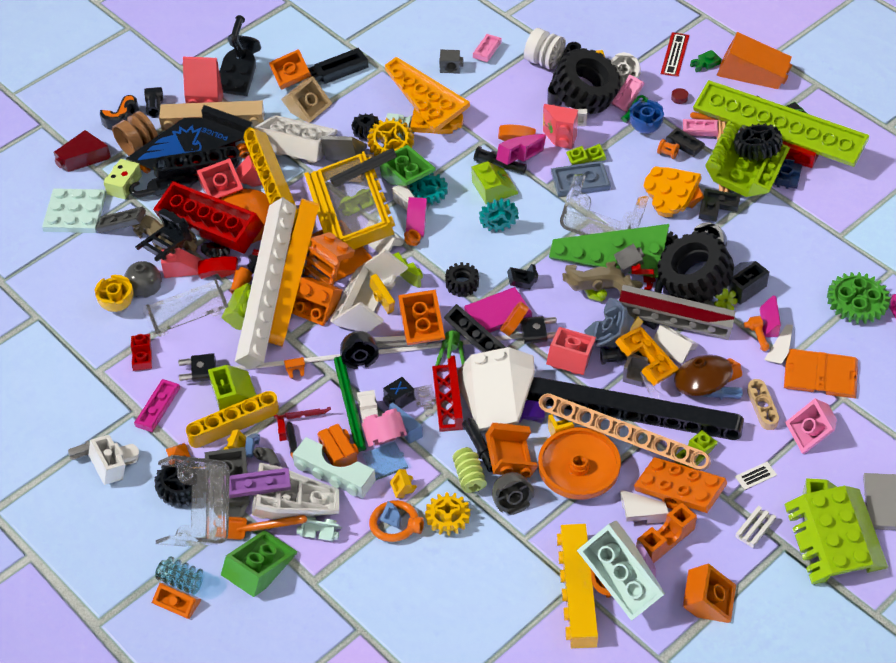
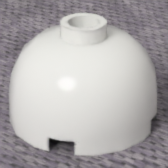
(626, 65)

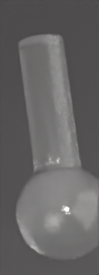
(653, 393)

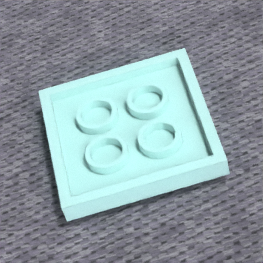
(74, 210)

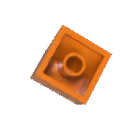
(709, 594)

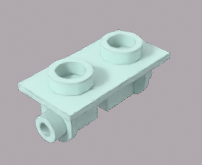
(326, 528)

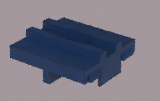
(788, 174)

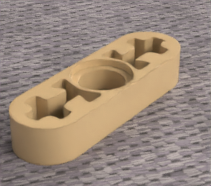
(762, 412)

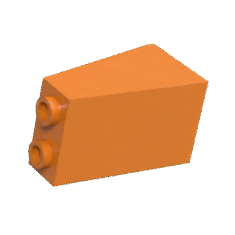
(754, 63)

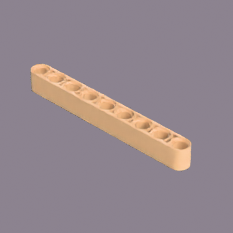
(633, 435)

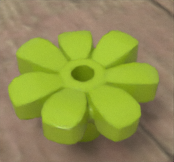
(726, 299)

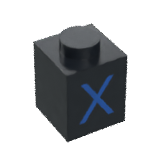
(399, 393)

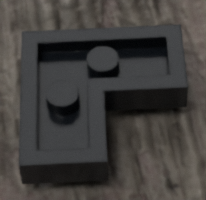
(716, 200)

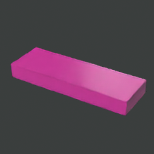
(157, 405)

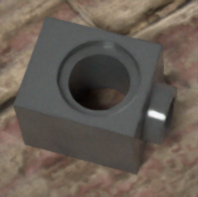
(450, 61)

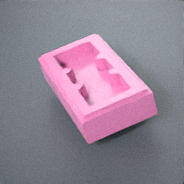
(487, 47)
(628, 93)
(700, 127)

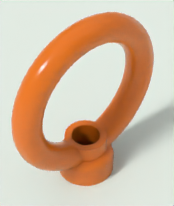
(414, 525)

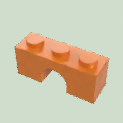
(678, 525)

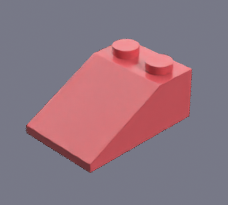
(201, 80)

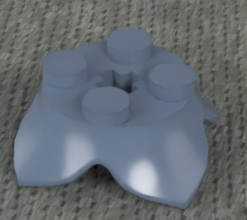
(616, 324)

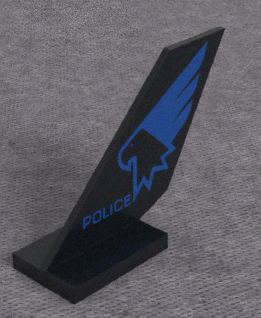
(193, 134)

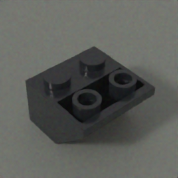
(748, 280)

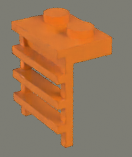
(331, 251)

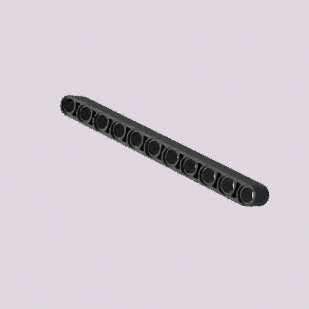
(642, 409)

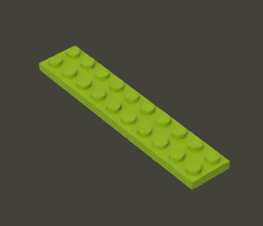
(795, 126)

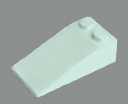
(621, 569)

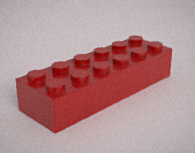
(212, 217)

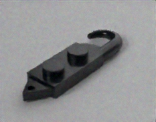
(159, 186)

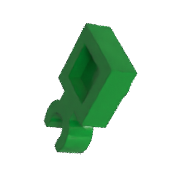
(708, 60)

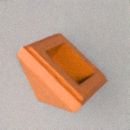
(179, 450)

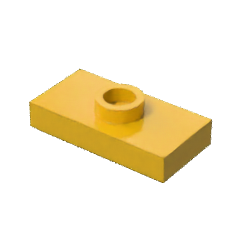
(381, 294)

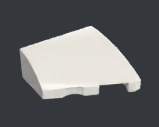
(643, 508)

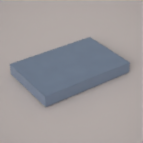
(595, 179)

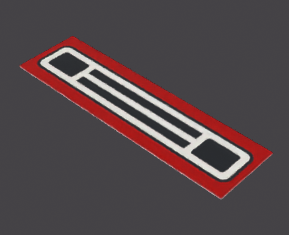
(674, 54)

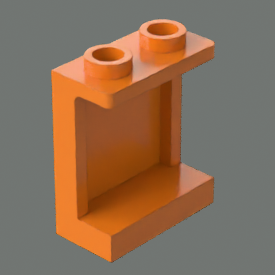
(509, 449)

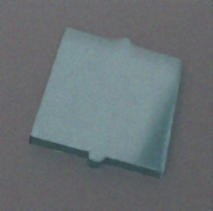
(385, 460)

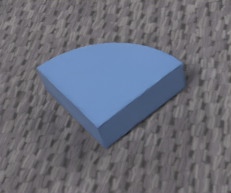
(251, 440)
(391, 515)

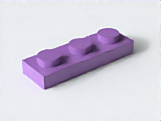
(259, 482)

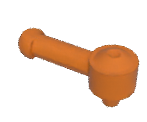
(756, 324)

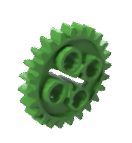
(858, 297)

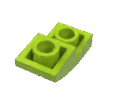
(581, 156)
(413, 274)
(702, 442)

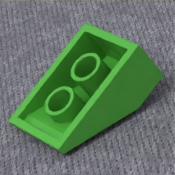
(406, 167)
(257, 563)

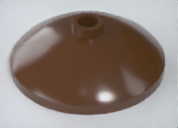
(703, 375)

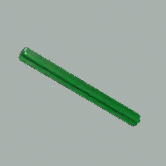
(350, 405)

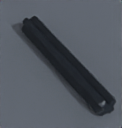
(363, 167)

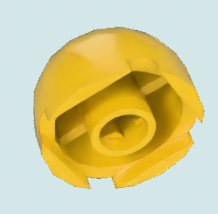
(114, 293)

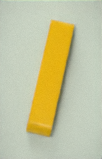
(232, 418)

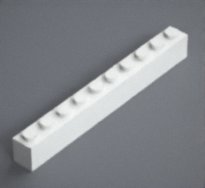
(265, 284)

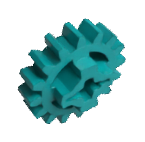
(429, 188)
(498, 215)

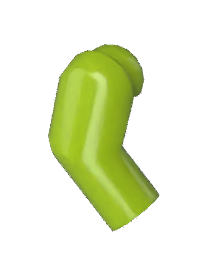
(596, 295)

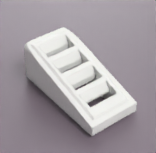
(401, 195)

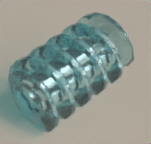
(179, 576)

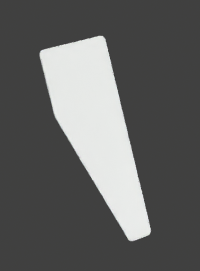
(781, 346)

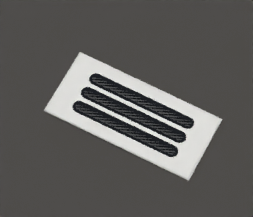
(755, 475)

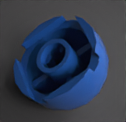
(646, 116)

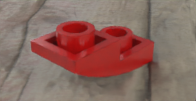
(222, 266)
(141, 352)

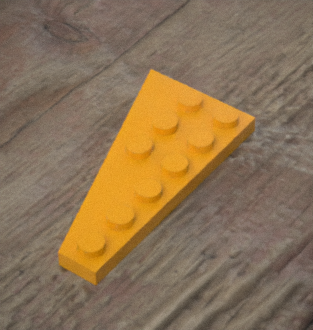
(430, 98)

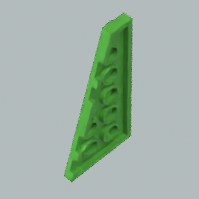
(600, 247)

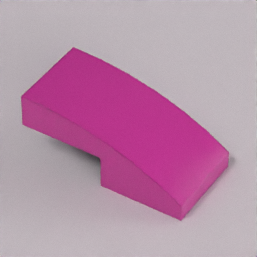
(416, 214)

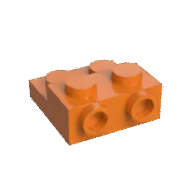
(289, 69)

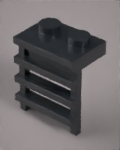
(174, 230)

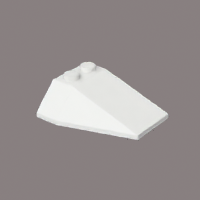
(496, 385)
(305, 498)

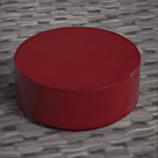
(679, 96)

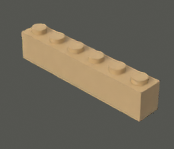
(248, 110)

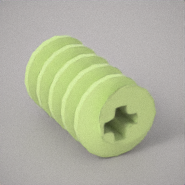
(469, 470)

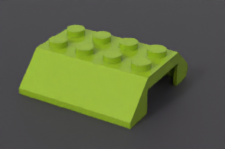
(739, 174)
(836, 532)

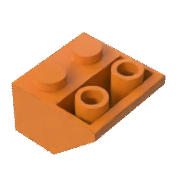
(316, 300)

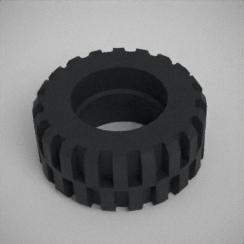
(595, 69)
(686, 253)

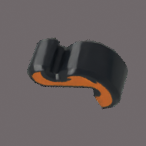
(126, 108)

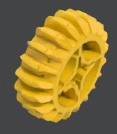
(386, 132)

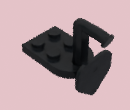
(239, 63)

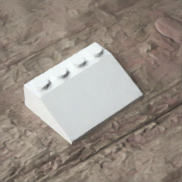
(295, 137)

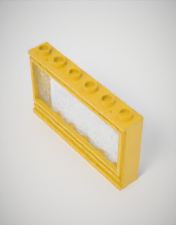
(354, 208)

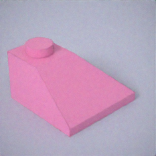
(811, 424)

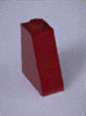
(81, 152)

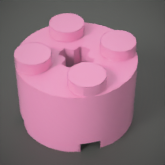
(383, 428)

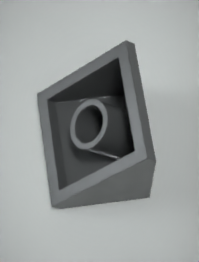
(341, 147)

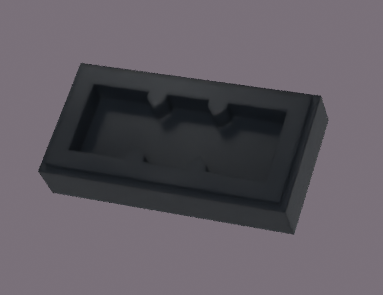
(687, 142)

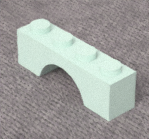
(354, 479)

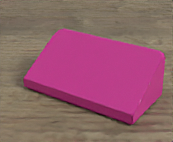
(770, 316)

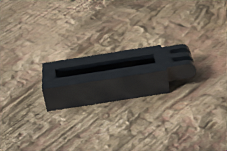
(339, 66)

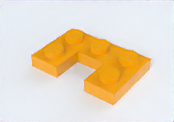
(660, 364)

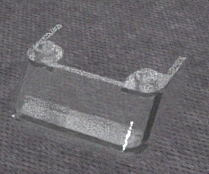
(580, 220)
(185, 308)
(209, 501)

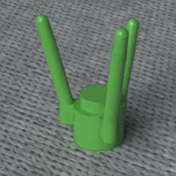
(451, 343)

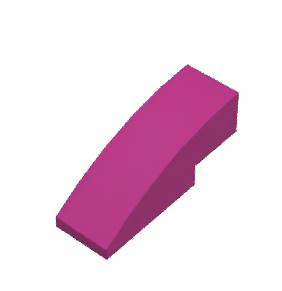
(520, 148)

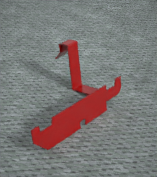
(637, 270)
(281, 424)

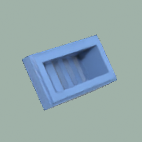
(413, 428)

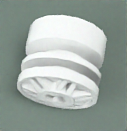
(544, 48)

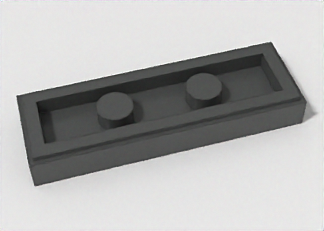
(121, 219)

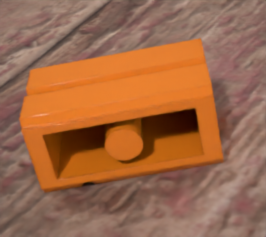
(337, 446)

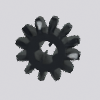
(362, 125)

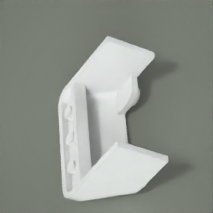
(358, 303)

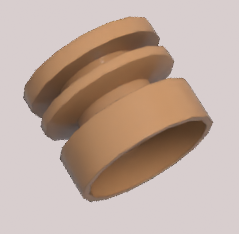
(134, 132)

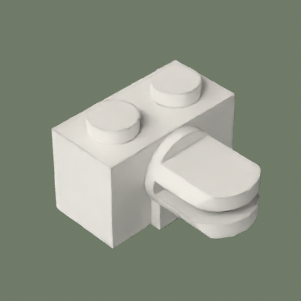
(110, 458)

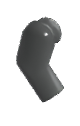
(267, 455)

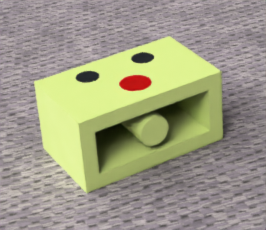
(121, 178)

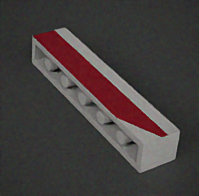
(677, 312)

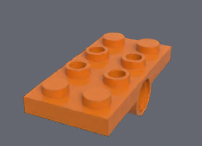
(680, 484)

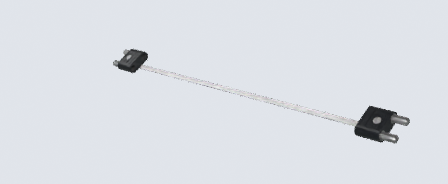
(532, 330)

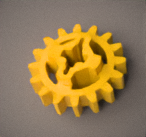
(447, 513)

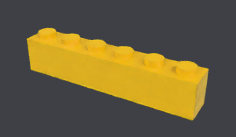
(578, 588)

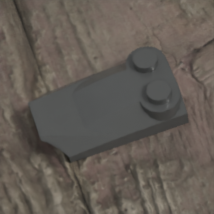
(237, 463)

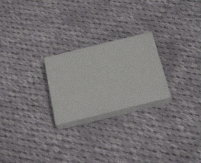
(881, 499)

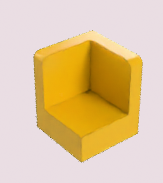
(556, 426)

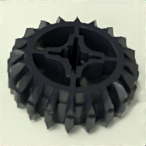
(758, 142)
(170, 488)

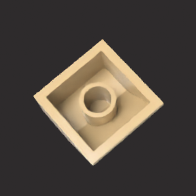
(307, 100)

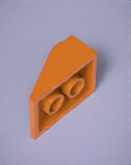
(421, 317)

